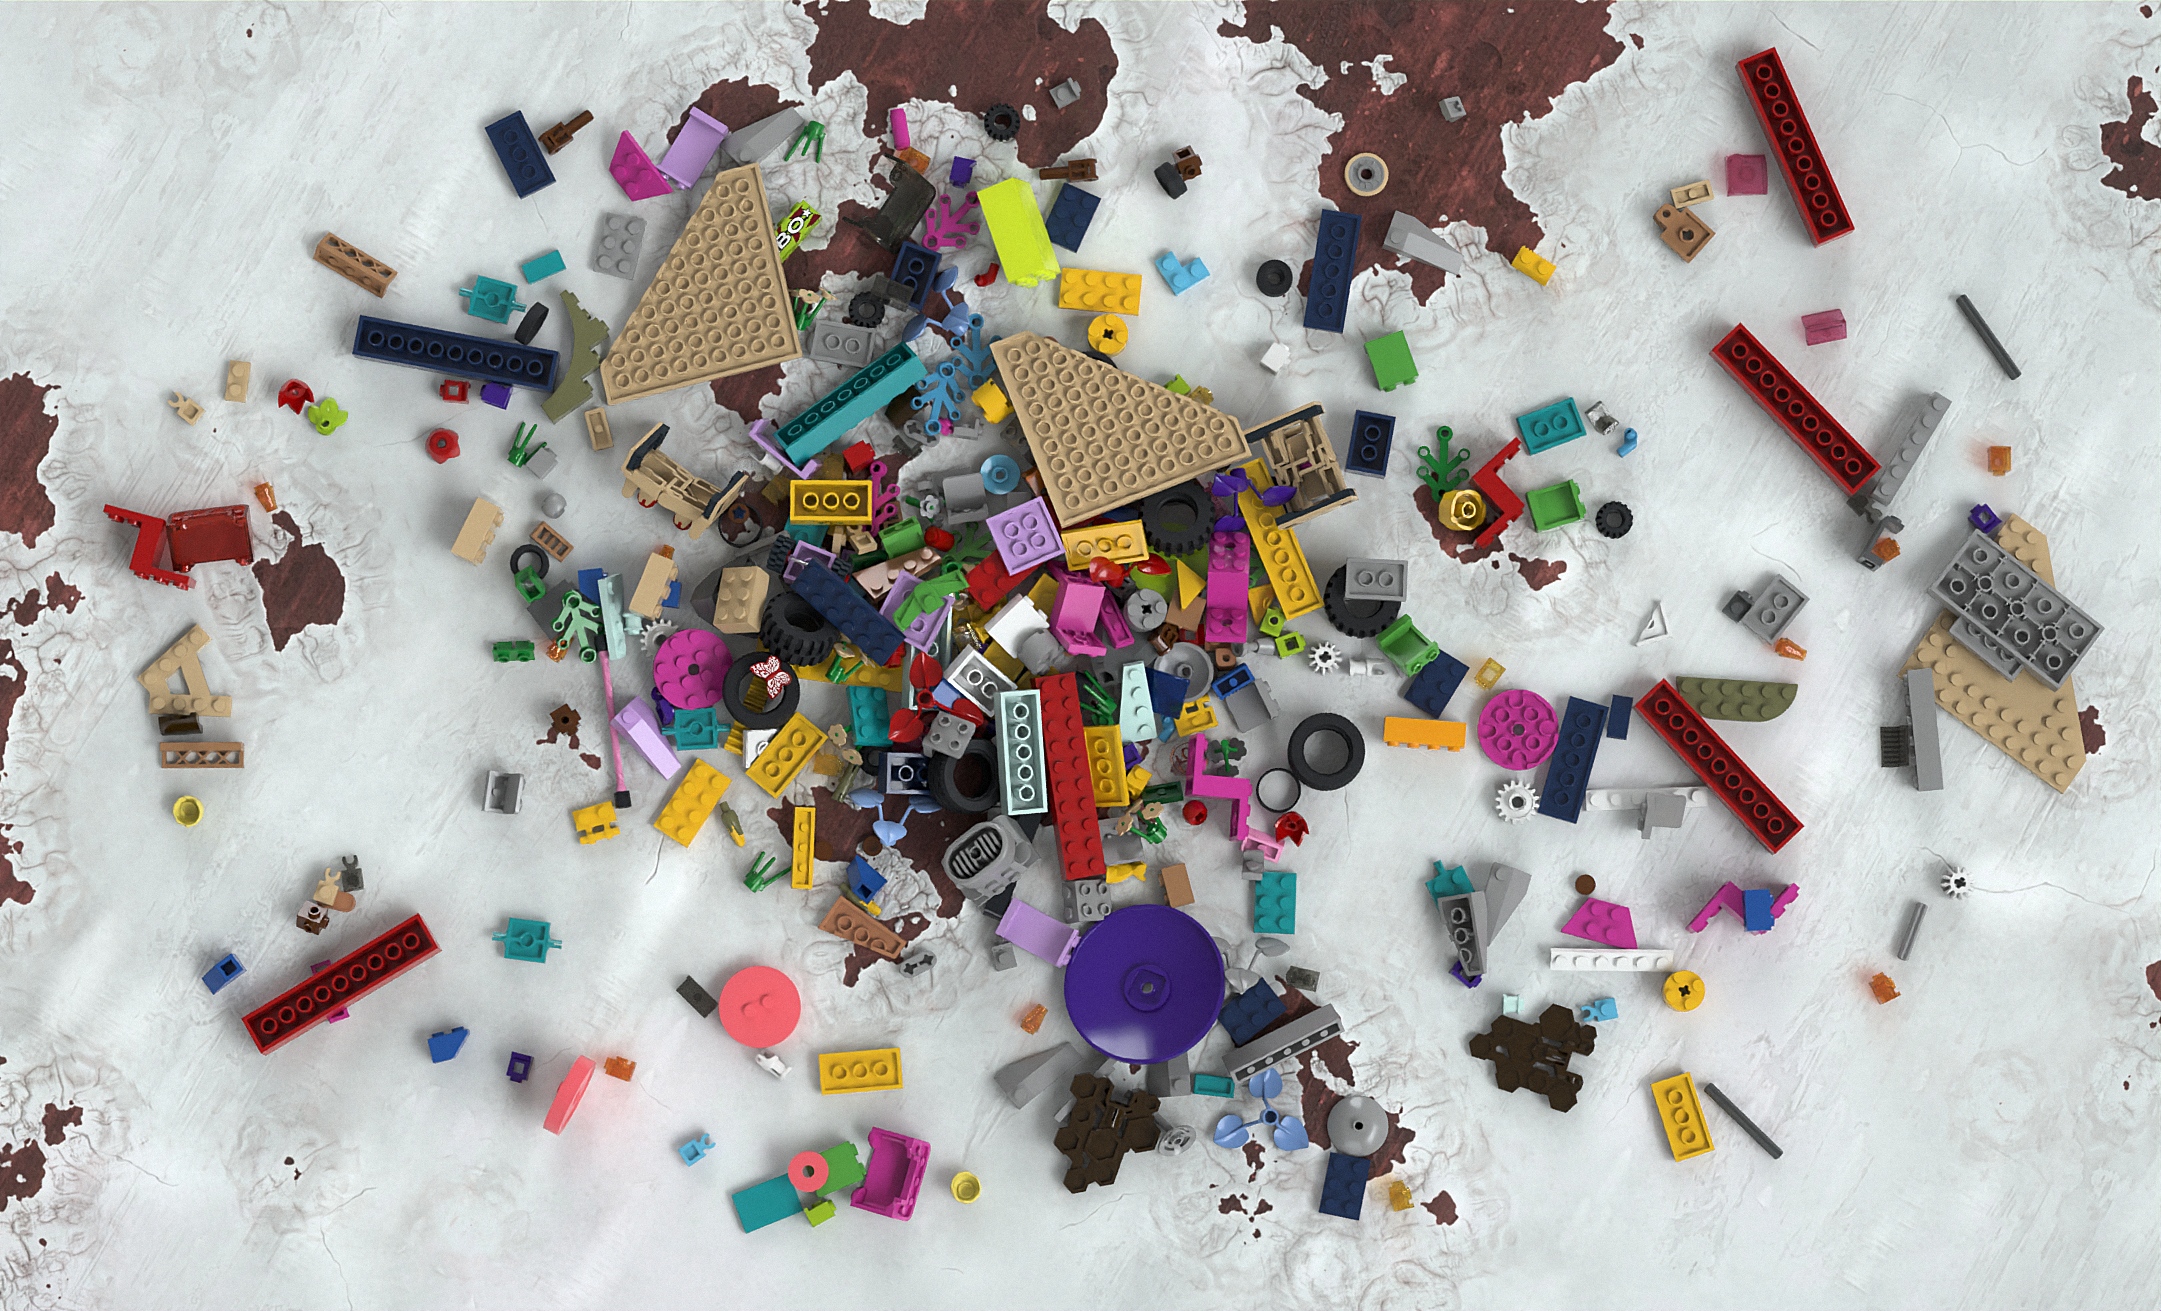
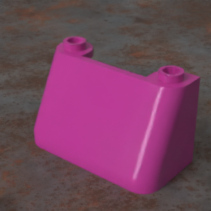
(893, 1175)

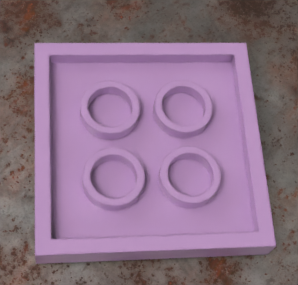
(1025, 536)
(925, 627)

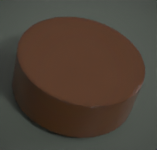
(872, 846)
(823, 850)
(1585, 884)

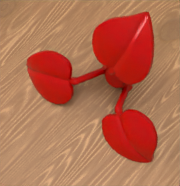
(1102, 569)
(925, 673)

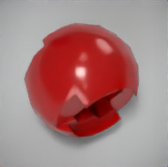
(1194, 812)

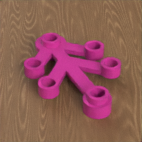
(949, 225)
(879, 502)

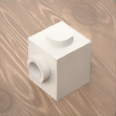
(1276, 358)

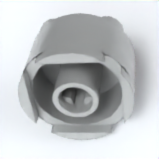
(1155, 608)
(1041, 652)

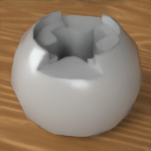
(554, 505)

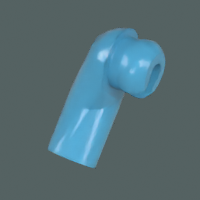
(1630, 442)
(1168, 728)

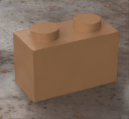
(1177, 886)

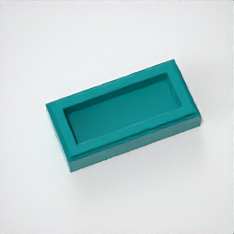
(543, 267)
(1213, 1086)

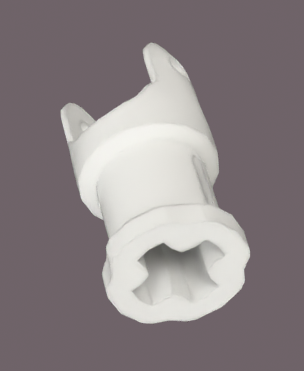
(769, 460)
(1365, 667)
(771, 1063)

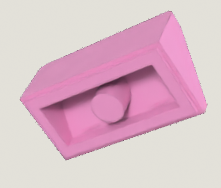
(1262, 841)

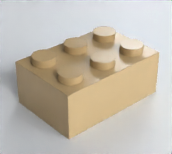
(478, 532)
(653, 587)
(741, 599)

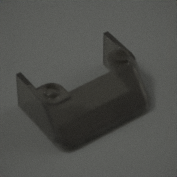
(900, 211)

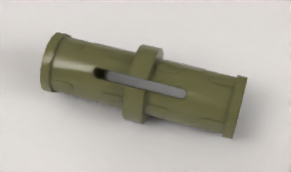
(845, 782)

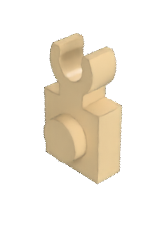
(188, 410)
(839, 540)
(861, 541)
(326, 890)

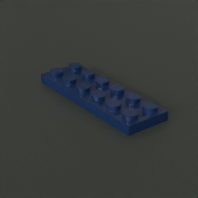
(1332, 271)
(848, 611)
(1573, 760)

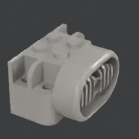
(989, 858)

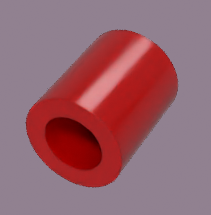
(939, 539)

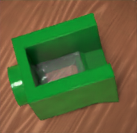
(529, 584)

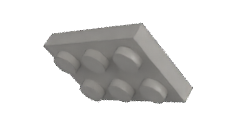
(620, 246)
(843, 344)
(1376, 579)
(1775, 609)

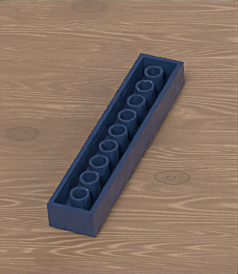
(456, 354)

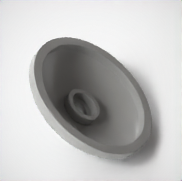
(1196, 660)
(1342, 1125)

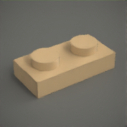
(1692, 194)
(237, 381)
(598, 429)

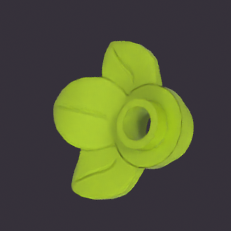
(327, 413)

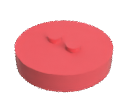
(759, 1007)
(569, 1095)

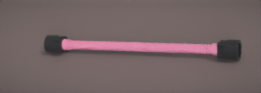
(622, 796)

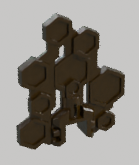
(1527, 1047)
(1103, 1143)

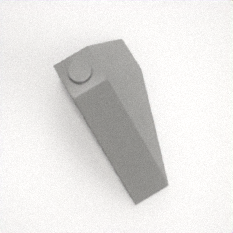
(761, 138)
(1416, 241)
(1503, 894)
(1467, 924)
(1033, 1075)
(1170, 1078)

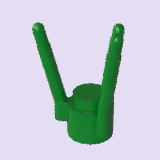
(814, 132)
(518, 456)
(1105, 704)
(754, 880)

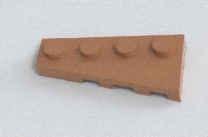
(879, 579)
(856, 925)

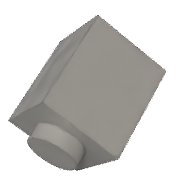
(542, 462)

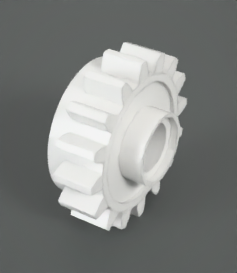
(654, 633)
(1524, 794)

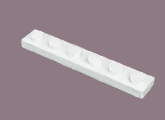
(1633, 798)
(1611, 959)

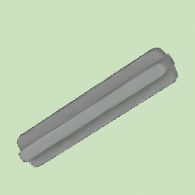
(759, 546)
(1912, 931)

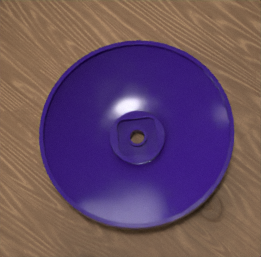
(1121, 957)

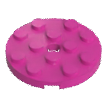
(672, 665)
(1497, 734)

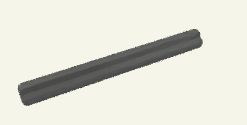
(1988, 336)
(1736, 1114)

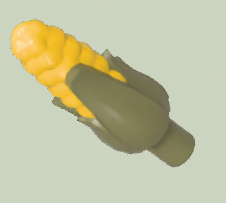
(732, 824)
(871, 907)

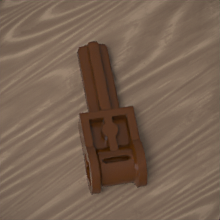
(562, 135)
(1076, 171)
(1163, 638)

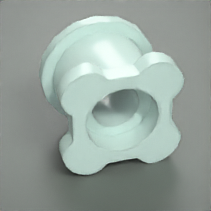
(632, 624)
(1512, 1004)

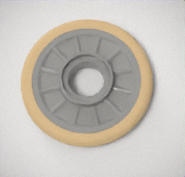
(1357, 183)

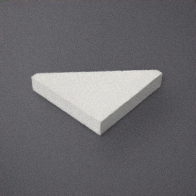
(1656, 628)
(755, 742)

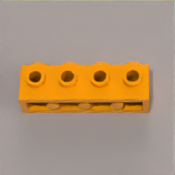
(1424, 733)

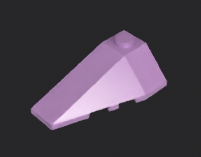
(642, 730)

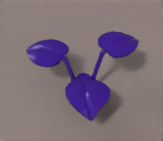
(1238, 482)

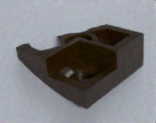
(899, 409)
(180, 724)

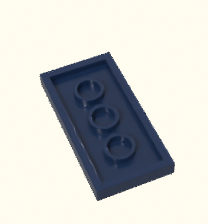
(520, 154)

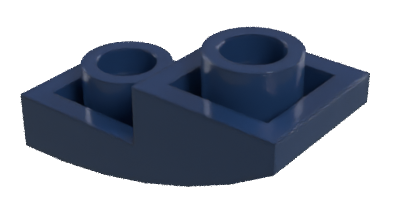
(1619, 717)

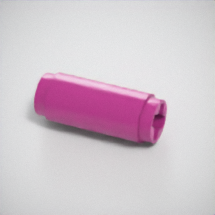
(900, 129)

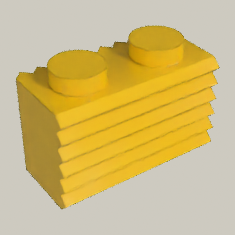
(1533, 265)

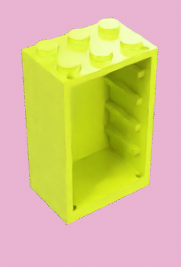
(1019, 233)

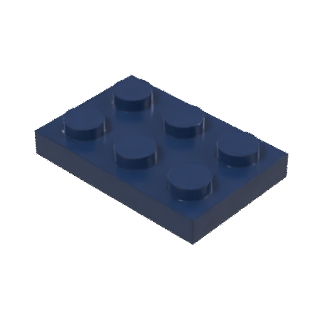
(1071, 217)
(1436, 684)
(1251, 1012)
(1344, 1186)

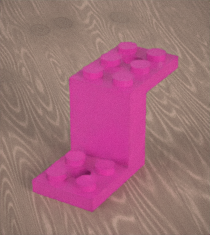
(1227, 587)
(1076, 610)
(1218, 788)
(1730, 899)

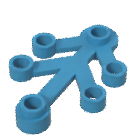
(976, 356)
(939, 395)

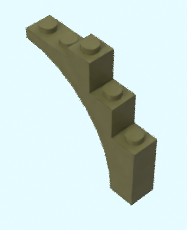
(587, 335)

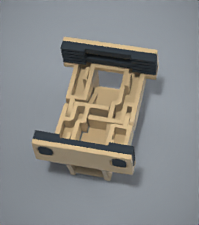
(1320, 478)
(692, 498)

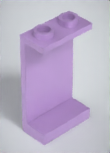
(692, 149)
(806, 473)
(1037, 933)

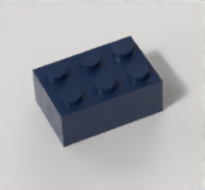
(917, 269)
(1370, 444)
(903, 773)

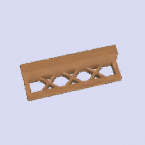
(352, 266)
(197, 747)

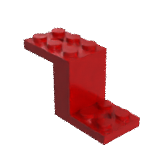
(1497, 494)
(149, 547)

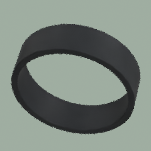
(531, 323)
(741, 545)
(1298, 784)

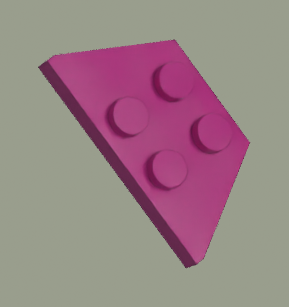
(636, 171)
(1603, 924)

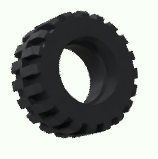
(1183, 541)
(1347, 622)
(790, 643)

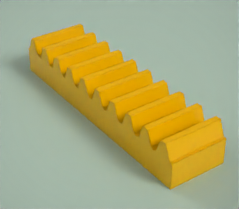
(754, 701)
(802, 848)

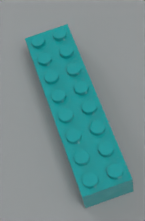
(850, 403)

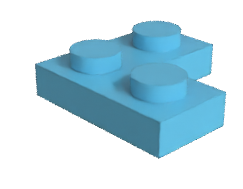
(1181, 278)

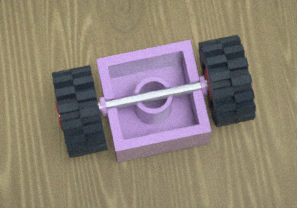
(782, 559)

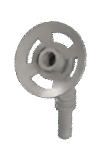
(1172, 1135)

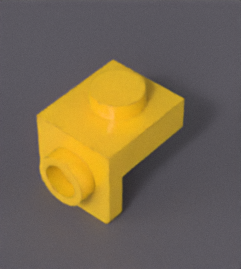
(1137, 781)

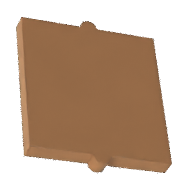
(1190, 617)

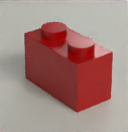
(859, 456)

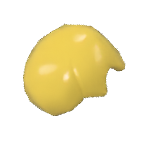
(188, 810)
(965, 1187)

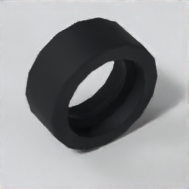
(534, 549)

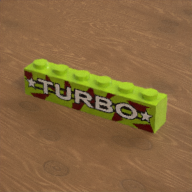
(795, 228)

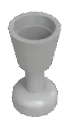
(1263, 645)

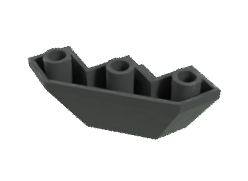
(706, 593)
(1109, 667)

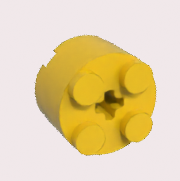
(1111, 324)
(993, 401)
(1462, 510)
(1672, 995)

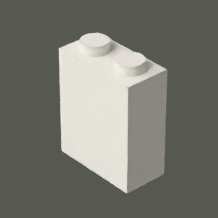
(1016, 624)

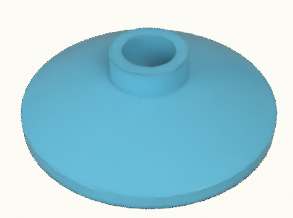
(1001, 464)

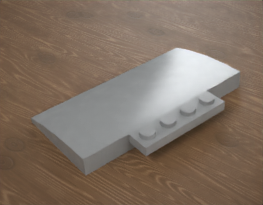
(2012, 614)

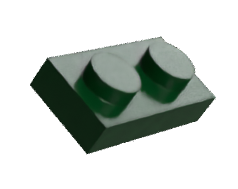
(867, 559)
(1162, 793)

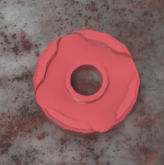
(796, 1166)

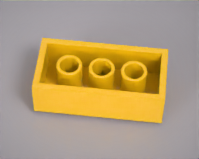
(830, 502)

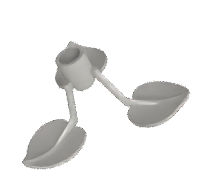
(1243, 979)

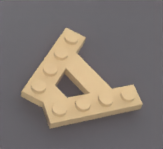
(183, 656)

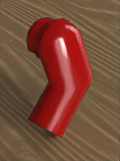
(989, 277)

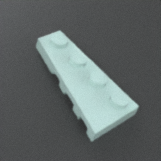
(613, 609)
(1136, 711)

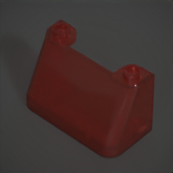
(210, 536)

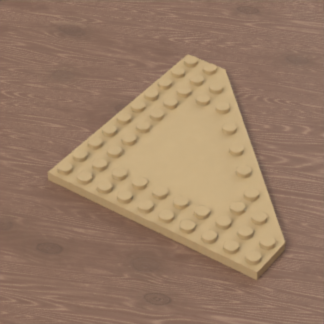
(714, 301)
(1107, 432)
(2016, 717)

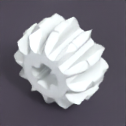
(1318, 653)
(1956, 875)

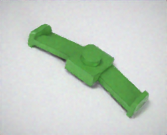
(928, 597)

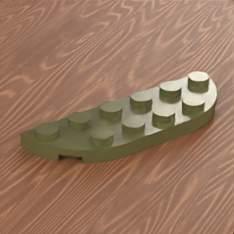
(1736, 698)

